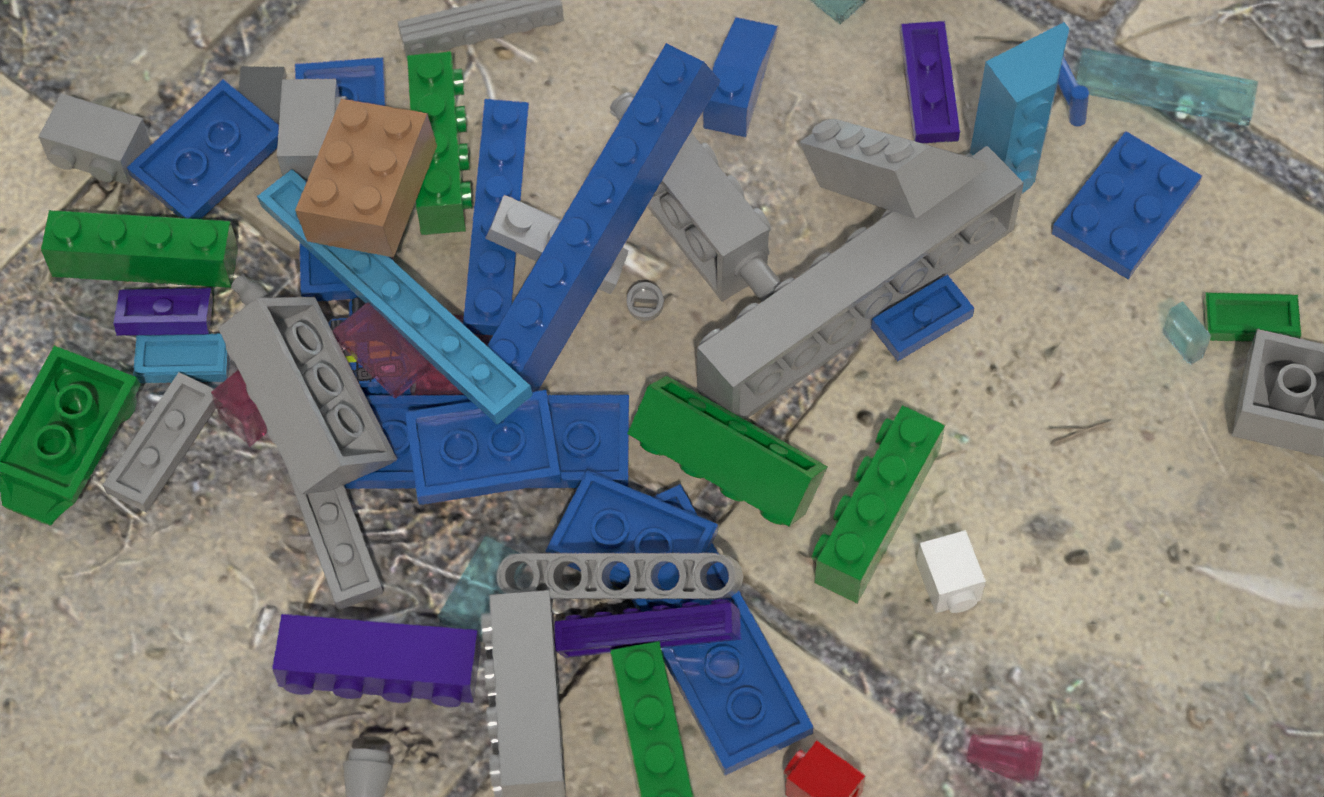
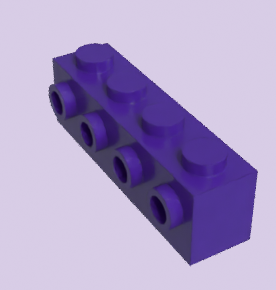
(376, 659)

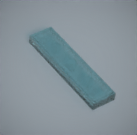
(1167, 86)

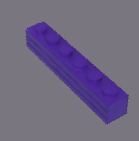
(669, 626)

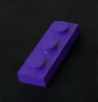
(930, 82)

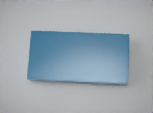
(194, 355)

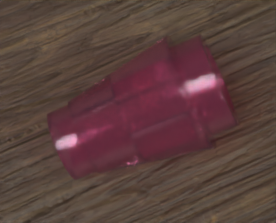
(1007, 755)

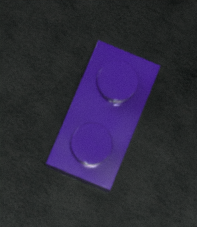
(163, 311)

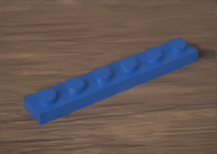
(499, 174)

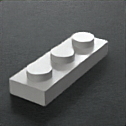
(529, 231)
(161, 443)
(339, 546)

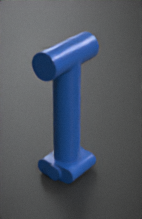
(1075, 95)

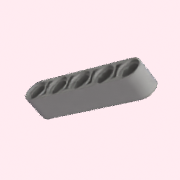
(643, 570)

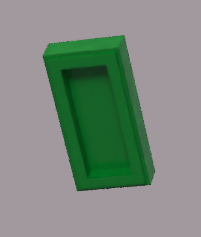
(1241, 314)

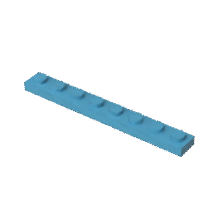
(410, 310)

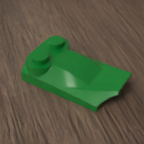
(62, 433)

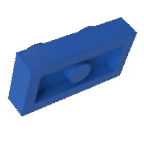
(922, 317)

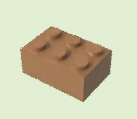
(366, 177)

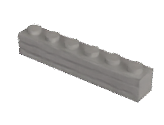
(475, 23)

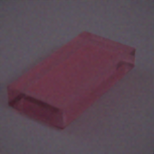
(381, 350)

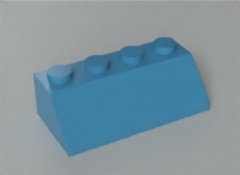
(1019, 100)

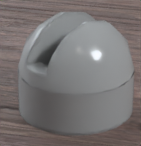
(645, 293)

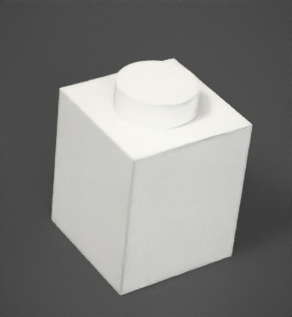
(951, 572)

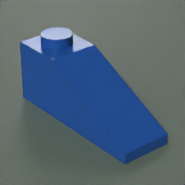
(741, 73)

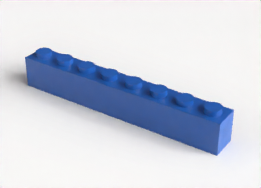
(603, 214)

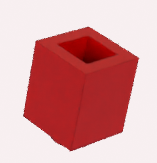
(822, 775)

